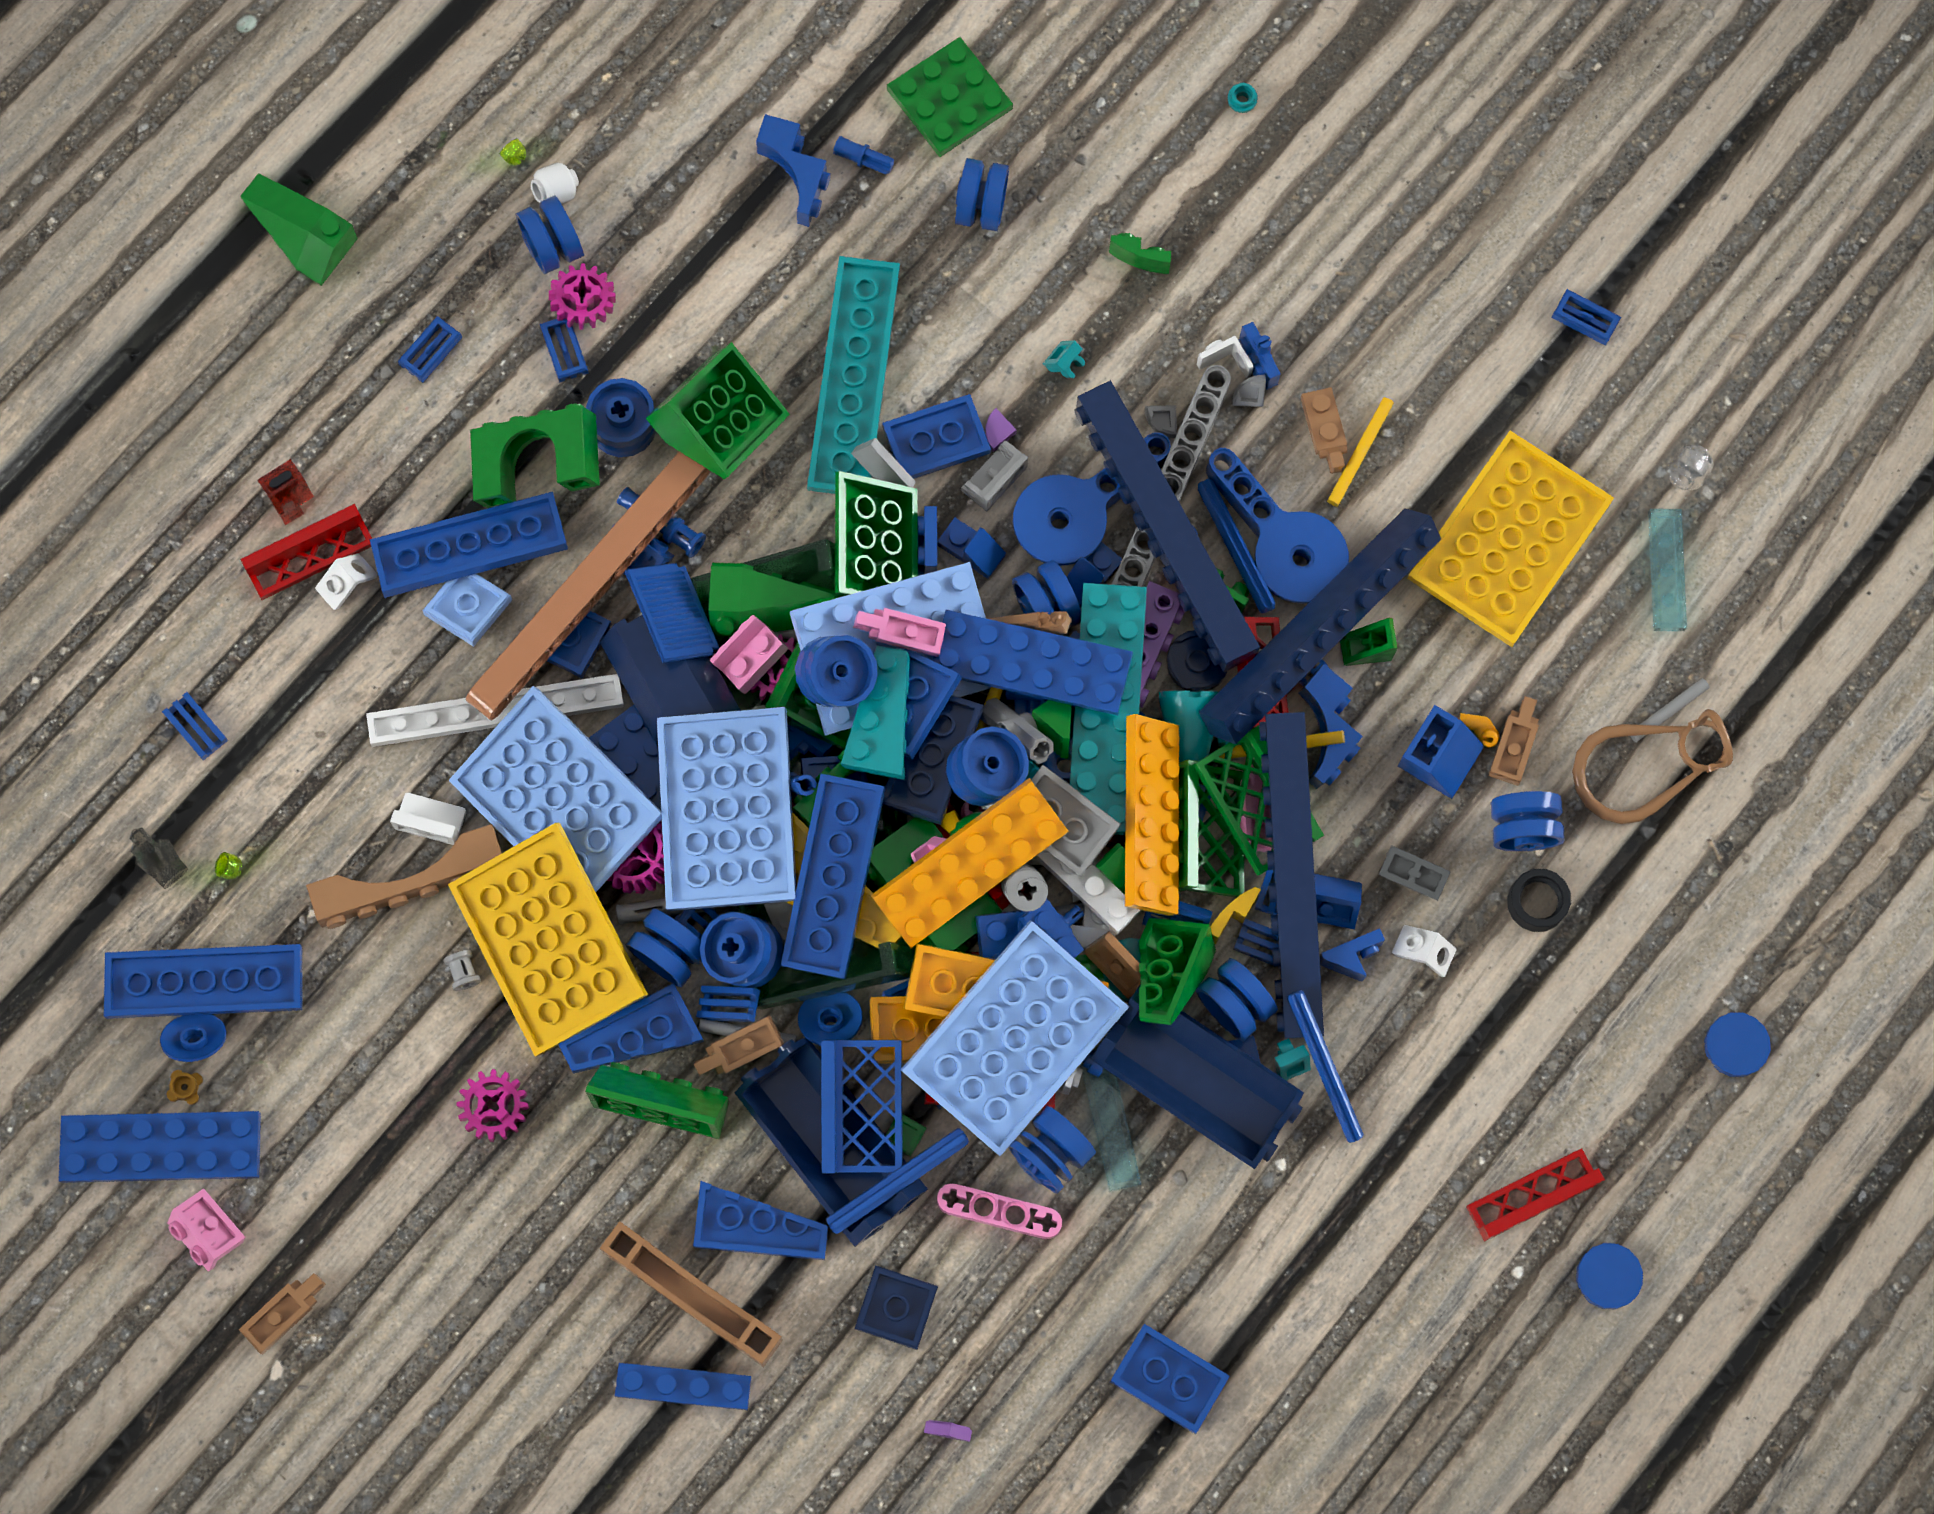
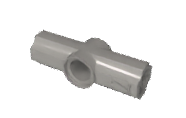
(1023, 726)

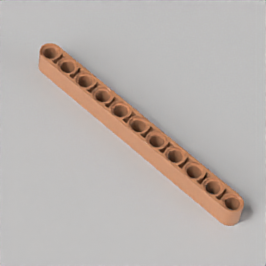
(586, 585)

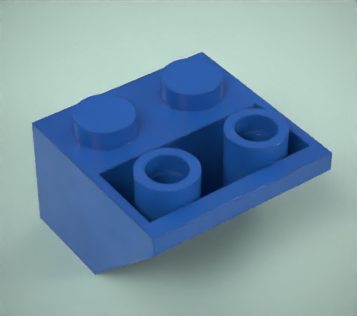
(1441, 752)

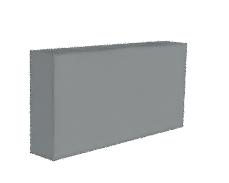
(881, 463)

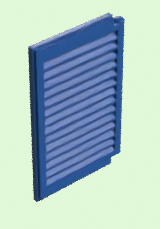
(672, 612)

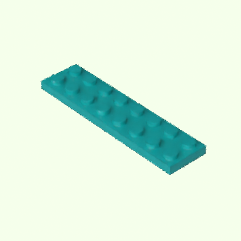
(853, 368)
(1098, 762)

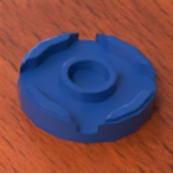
(1737, 1044)
(1609, 1276)

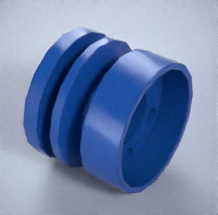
(1050, 1151)

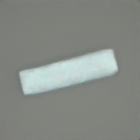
(1667, 570)
(1111, 1130)

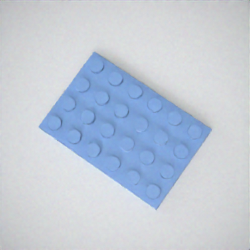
(920, 596)
(548, 772)
(726, 809)
(1014, 1038)

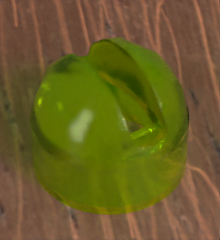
(513, 151)
(228, 866)

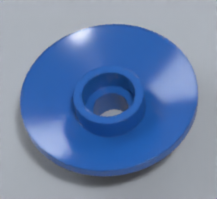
(835, 1008)
(193, 1037)

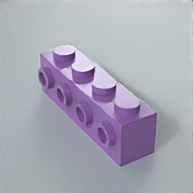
(1160, 615)

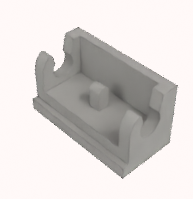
(996, 475)

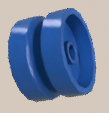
(977, 194)
(553, 233)
(616, 400)
(1047, 593)
(836, 671)
(987, 766)
(1527, 821)
(667, 947)
(741, 950)
(1236, 999)

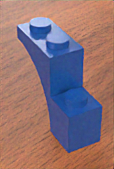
(783, 144)
(1325, 694)

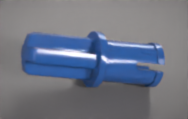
(863, 155)

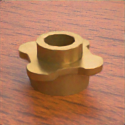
(180, 1078)

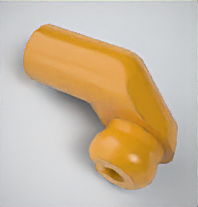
(1482, 727)

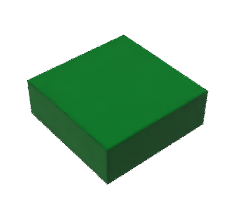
(912, 1135)

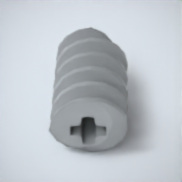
(1035, 892)

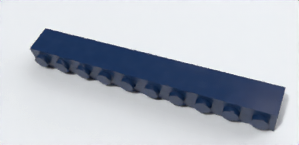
(1167, 527)
(1319, 626)
(1292, 866)

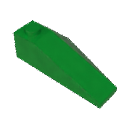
(303, 229)
(742, 592)
(1171, 966)

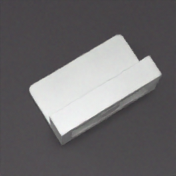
(429, 818)

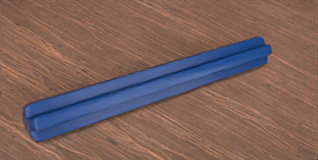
(1236, 546)
(1325, 1066)
(897, 1180)

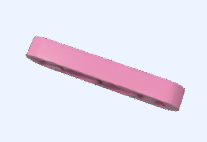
(1000, 1207)

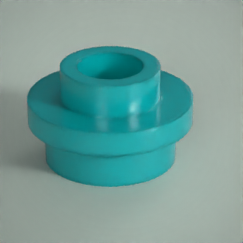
(1245, 90)

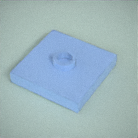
(467, 607)

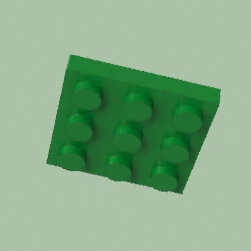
(949, 96)

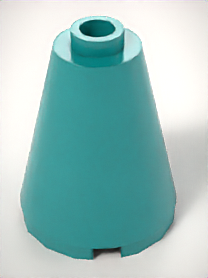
(1183, 710)

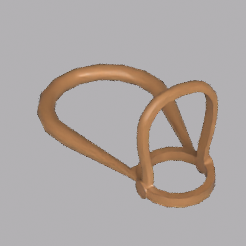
(1633, 730)

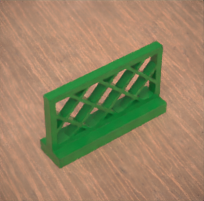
(1253, 748)
(1192, 827)

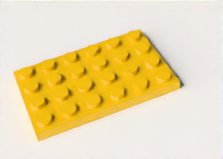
(1511, 538)
(547, 939)

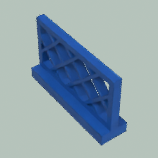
(833, 1105)

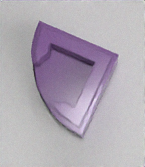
(998, 429)
(948, 1430)

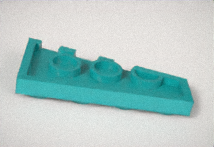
(878, 730)

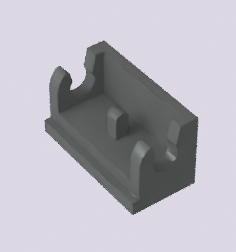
(1414, 873)

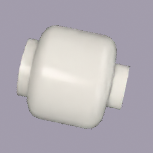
(554, 180)

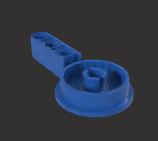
(1071, 499)
(1282, 535)

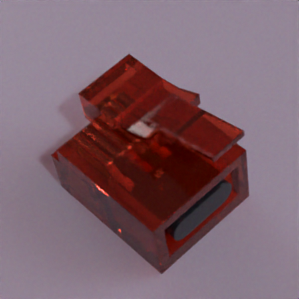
(286, 491)

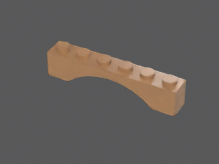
(341, 898)
(691, 1294)

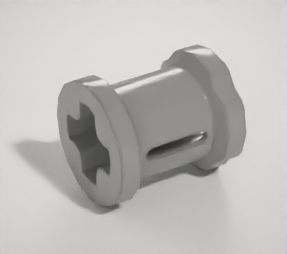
(462, 970)

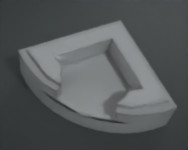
(1250, 392)
(1162, 419)

